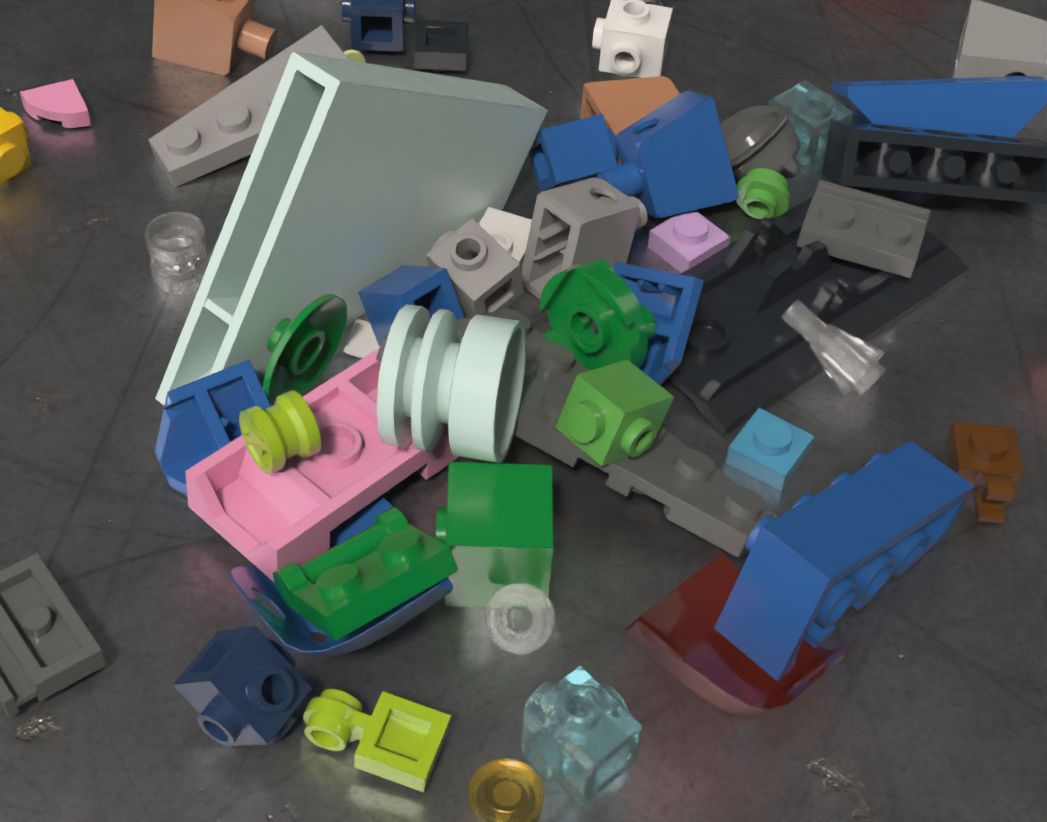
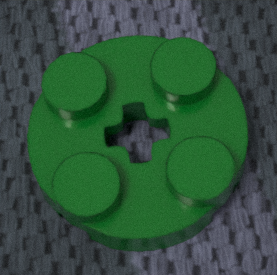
(598, 295)

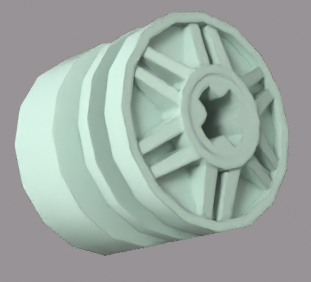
(437, 381)

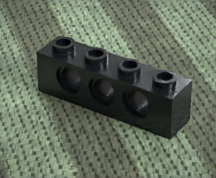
(936, 161)

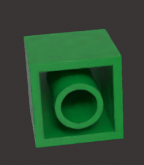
(497, 529)

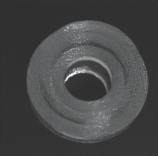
(499, 623)

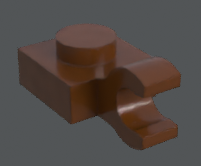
(988, 460)

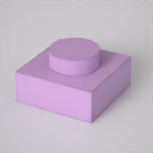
(687, 240)

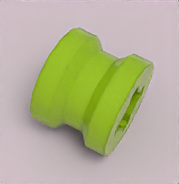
(280, 432)

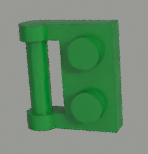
(365, 575)

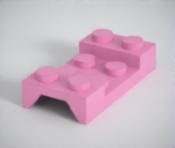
(294, 509)

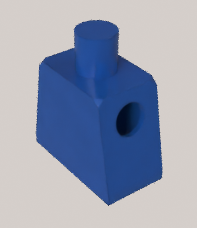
(675, 158)

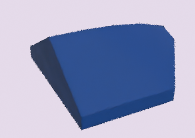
(673, 304)
(204, 419)

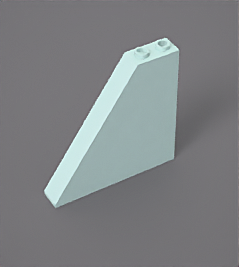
(341, 190)

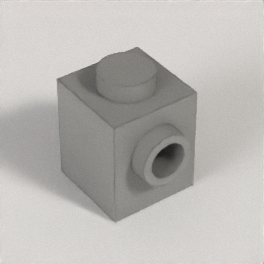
(479, 269)

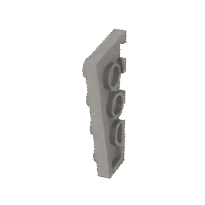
(230, 121)

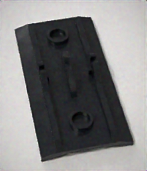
(750, 357)

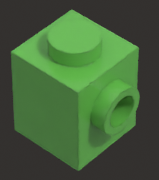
(614, 412)

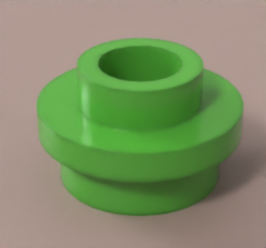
(763, 193)

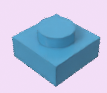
(769, 449)

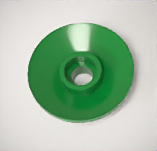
(304, 346)

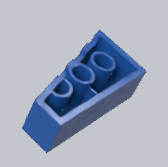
(837, 553)

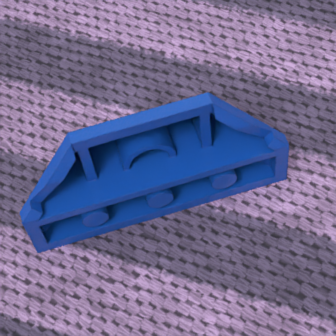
(950, 104)

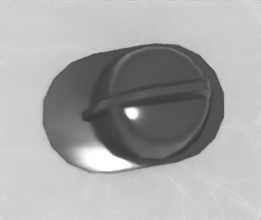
(761, 139)

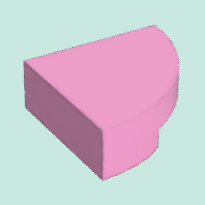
(58, 103)

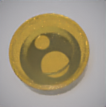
(505, 792)

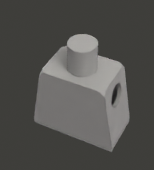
(1000, 43)
(578, 226)

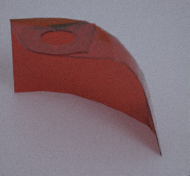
(684, 642)

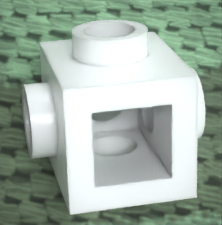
(633, 38)

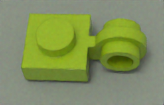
(395, 741)

